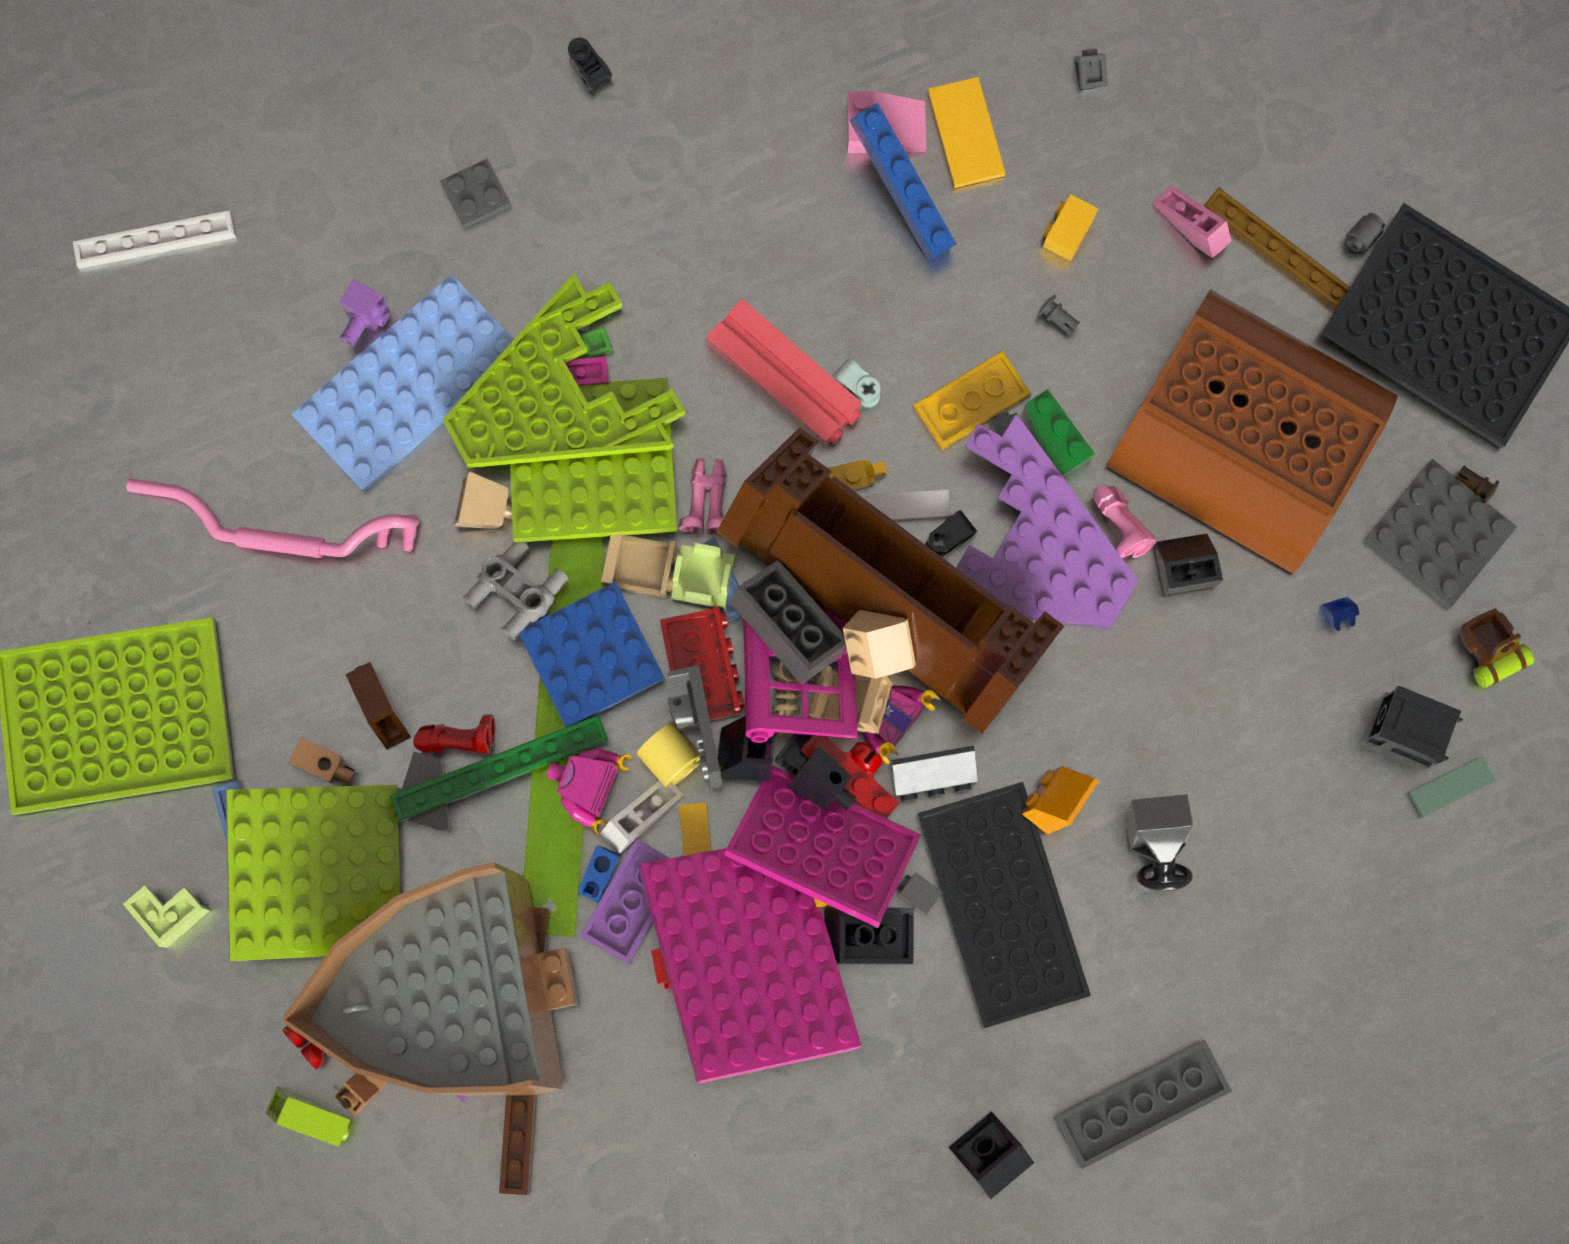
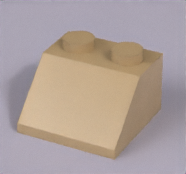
(878, 644)

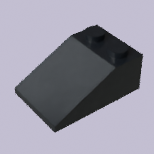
(863, 943)

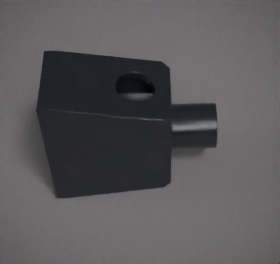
(823, 781)

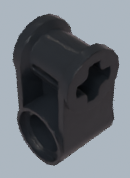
(590, 66)
(952, 532)

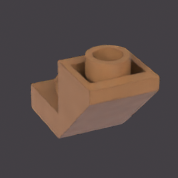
(358, 1092)

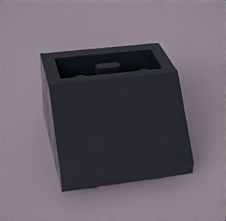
(1188, 564)
(741, 756)

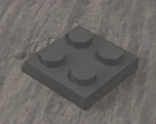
(475, 193)

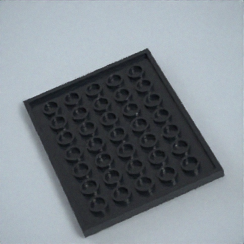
(1451, 325)

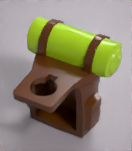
(1495, 647)

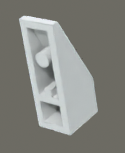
(640, 816)

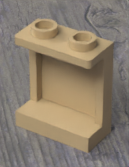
(640, 565)
(870, 700)

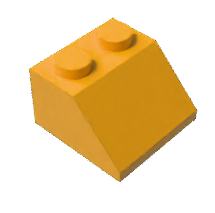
(1058, 798)

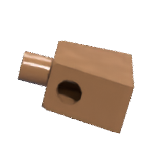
(308, 756)

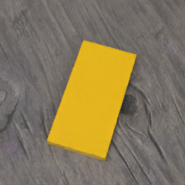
(966, 132)
(971, 400)

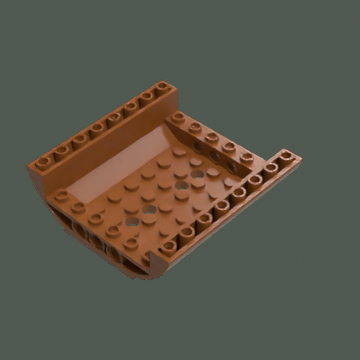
(1235, 462)

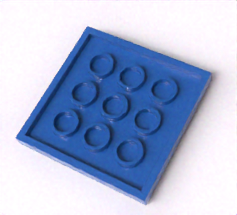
(591, 655)

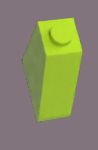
(308, 1117)

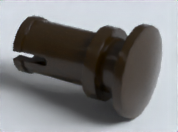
(1477, 483)

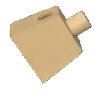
(482, 503)

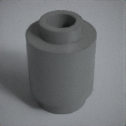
(1365, 232)

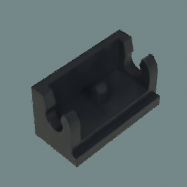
(790, 756)

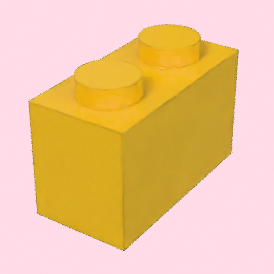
(1070, 227)

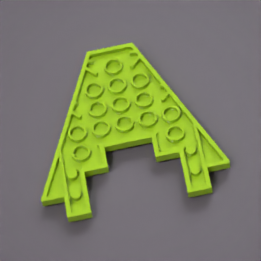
(532, 406)

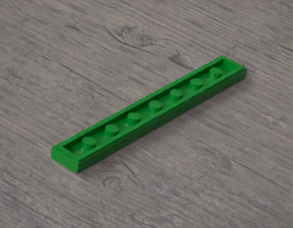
(498, 768)

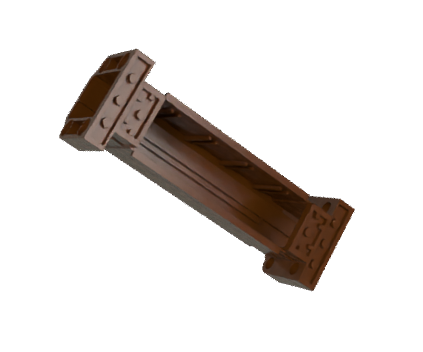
(863, 560)

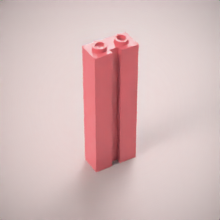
(784, 374)

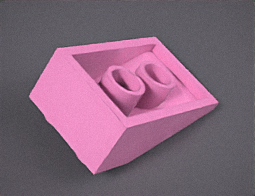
(903, 114)

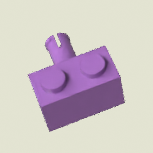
(365, 309)

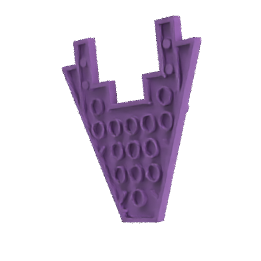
(1055, 549)

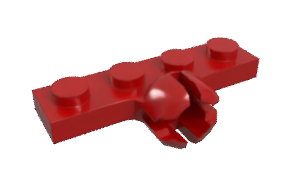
(862, 782)

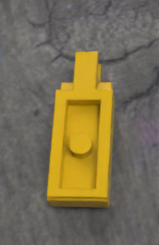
(858, 474)

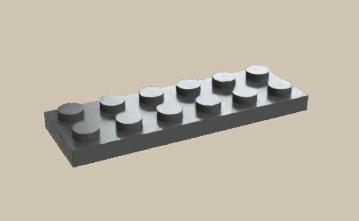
(1143, 1104)

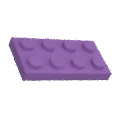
(623, 911)

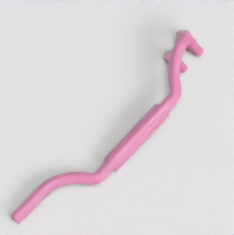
(279, 541)

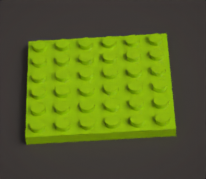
(598, 492)
(307, 866)

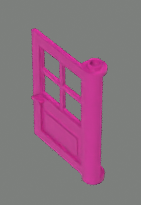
(762, 724)

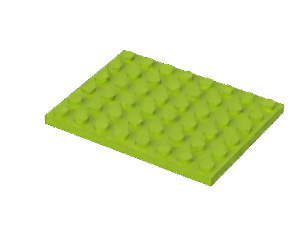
(114, 716)

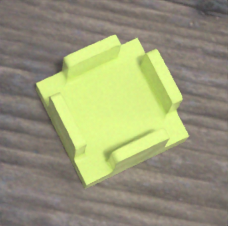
(702, 575)

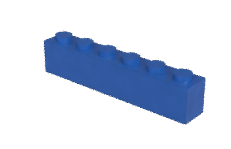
(902, 181)

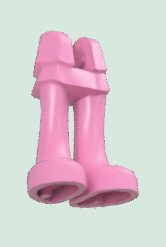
(695, 520)
(1136, 537)

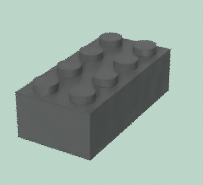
(789, 622)

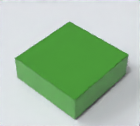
(597, 343)

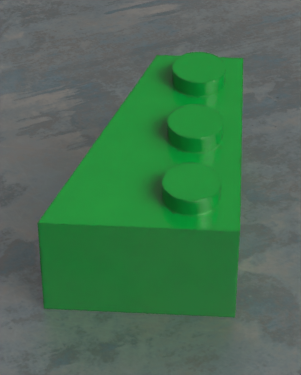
(1056, 434)

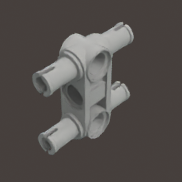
(515, 589)

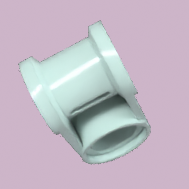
(857, 381)

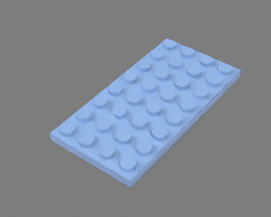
(403, 383)

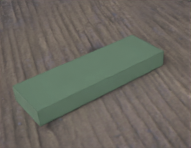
(1452, 786)

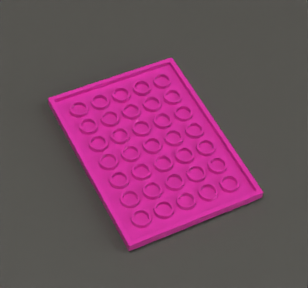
(746, 966)

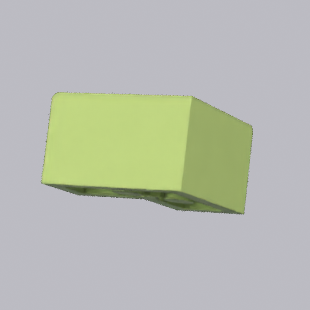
(166, 921)

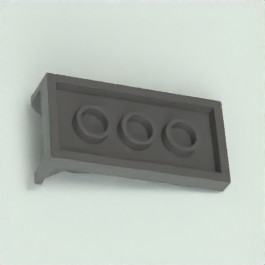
(689, 709)

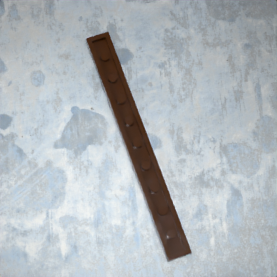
(520, 1112)

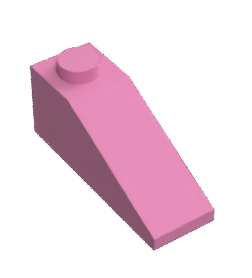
(1194, 221)

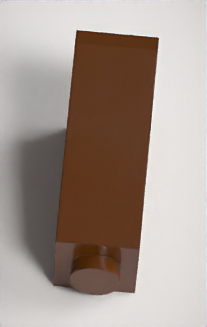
(377, 705)

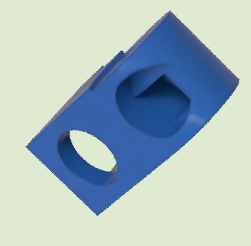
(599, 873)

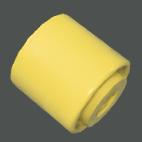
(669, 755)

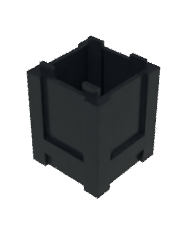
(1413, 727)

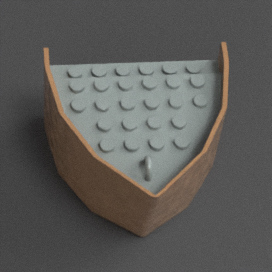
(443, 991)

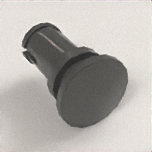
(1058, 315)

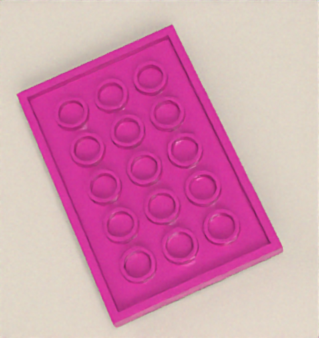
(830, 854)

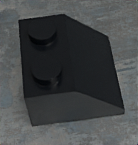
(991, 1155)

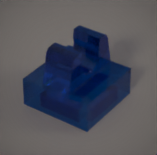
(1341, 610)

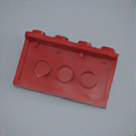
(701, 641)

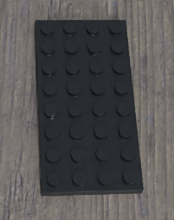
(1003, 905)

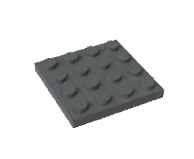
(1440, 533)

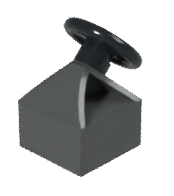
(1159, 832)

